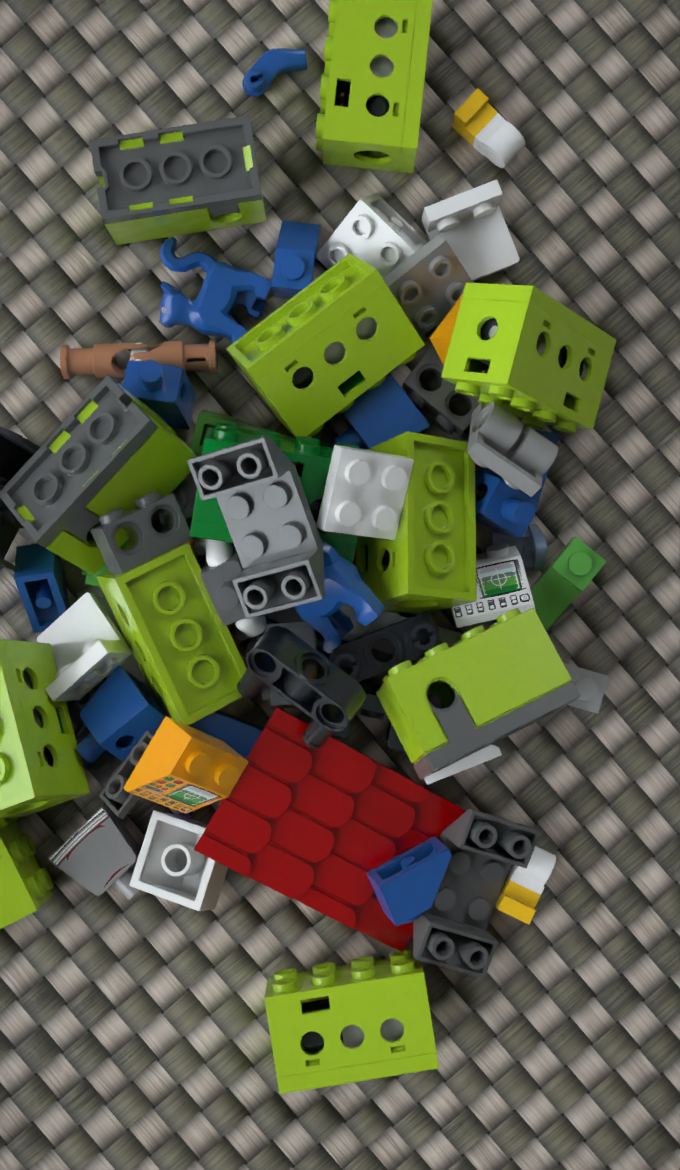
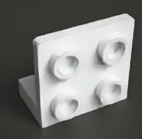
(474, 230)
(374, 235)
(84, 648)

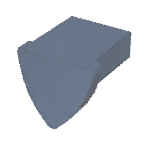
(531, 546)

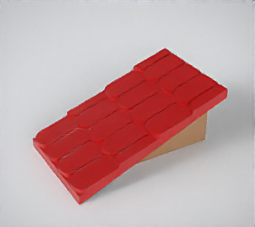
(321, 821)

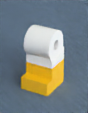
(487, 130)
(525, 886)

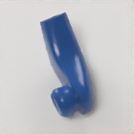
(270, 66)

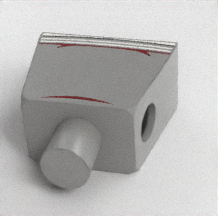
(100, 854)

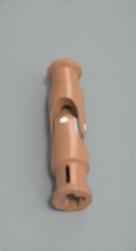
(102, 357)

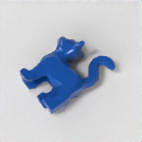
(219, 294)
(342, 587)

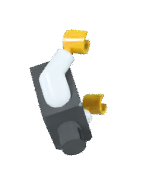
(217, 574)

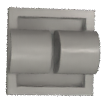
(428, 284)
(509, 449)

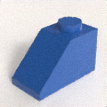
(295, 258)
(41, 585)
(410, 880)

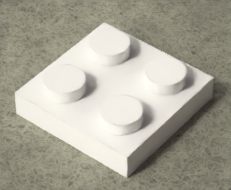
(364, 493)

